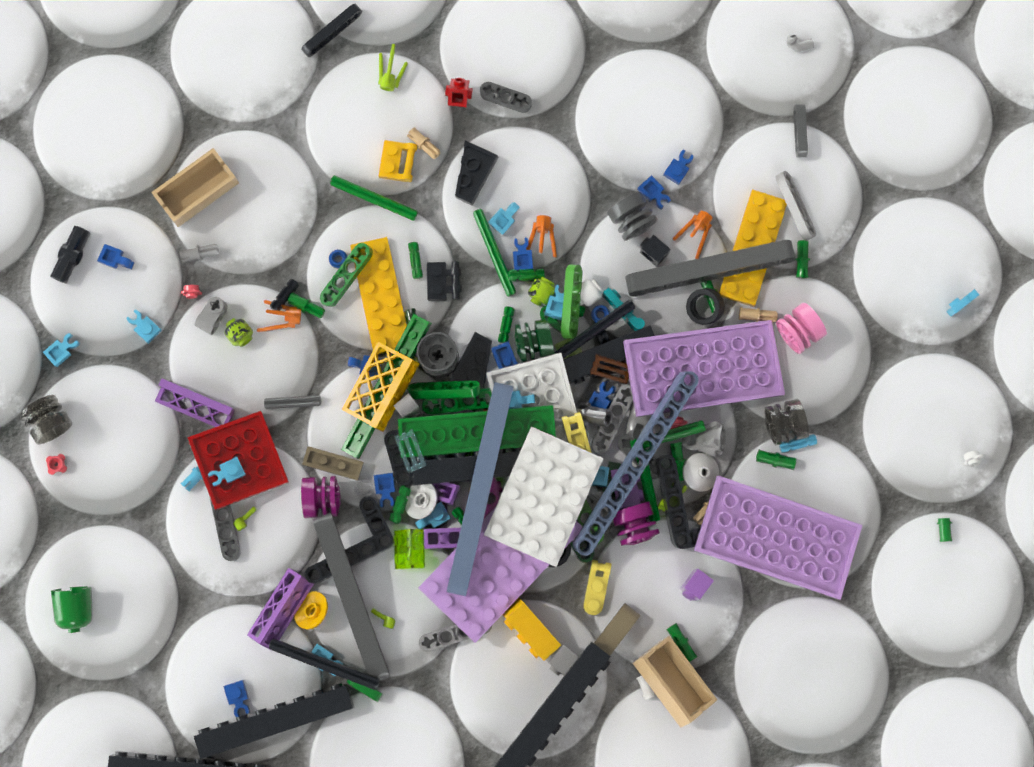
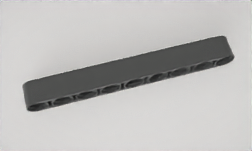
(710, 268)
(351, 596)

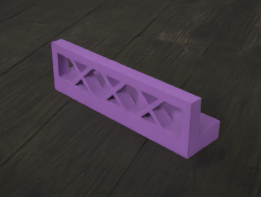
(192, 396)
(281, 611)

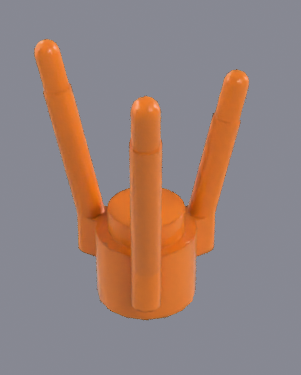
(701, 222)
(543, 226)
(291, 314)

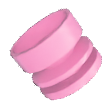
(801, 328)

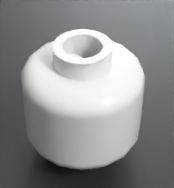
(590, 292)

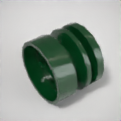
(533, 340)

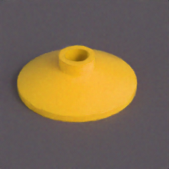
(312, 611)

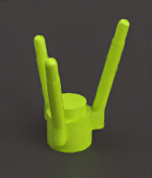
(388, 81)

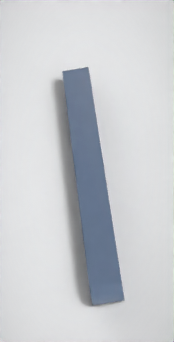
(644, 458)
(480, 489)

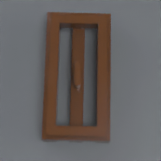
(596, 364)

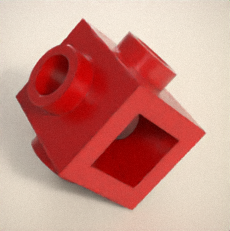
(458, 92)

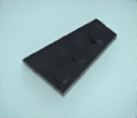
(474, 171)
(474, 361)

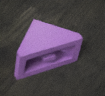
(447, 492)

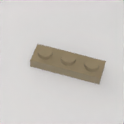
(333, 463)

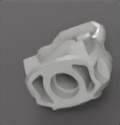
(710, 441)

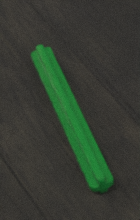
(373, 197)
(494, 252)

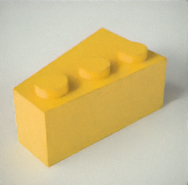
(530, 630)

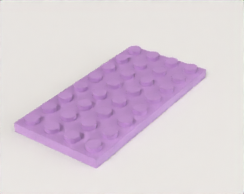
(730, 362)
(778, 537)
(494, 585)

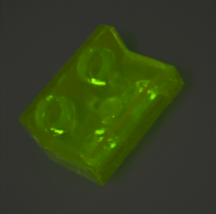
(409, 549)

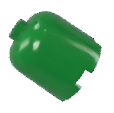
(72, 608)

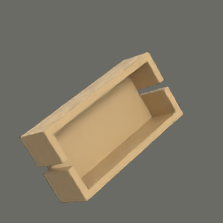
(195, 187)
(675, 681)

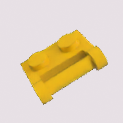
(391, 161)

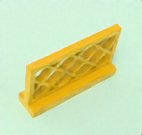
(391, 396)

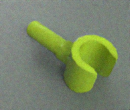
(240, 522)
(389, 622)

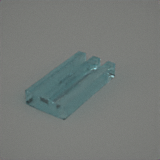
(405, 436)

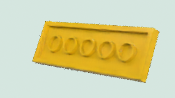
(758, 227)
(381, 296)

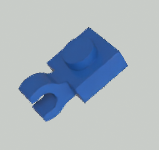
(112, 257)
(356, 363)

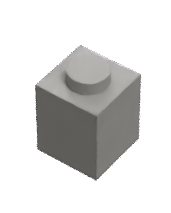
(562, 660)

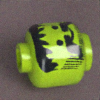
(541, 291)
(238, 332)

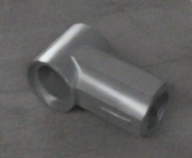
(594, 415)

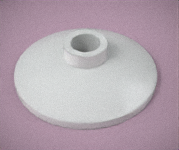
(693, 472)
(421, 501)

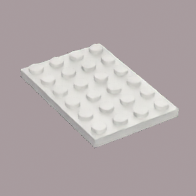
(544, 379)
(543, 496)

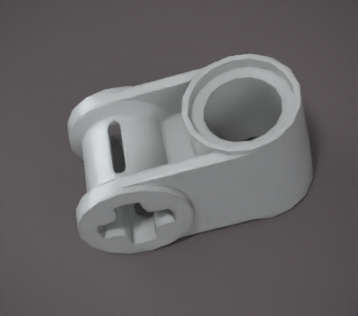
(210, 317)
(408, 407)

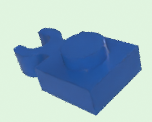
(677, 170)
(651, 190)
(522, 257)
(601, 399)
(385, 485)
(236, 694)

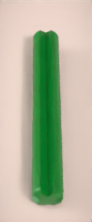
(678, 432)
(649, 492)

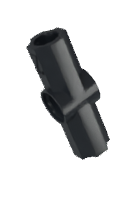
(70, 254)

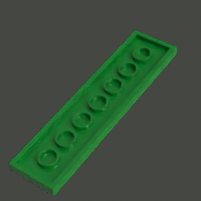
(464, 430)

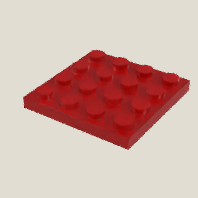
(252, 445)

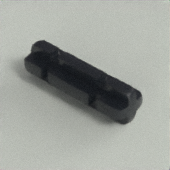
(284, 295)

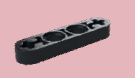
(331, 30)

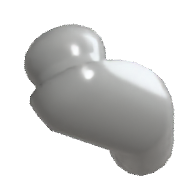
(797, 45)

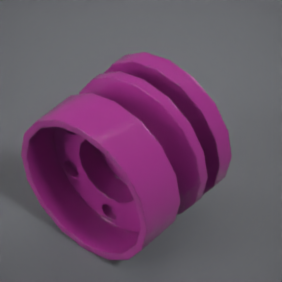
(320, 497)
(635, 524)

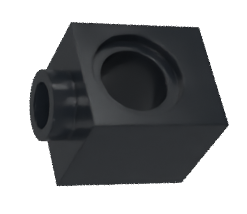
(654, 250)

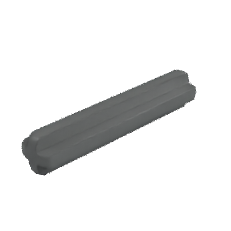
(291, 402)

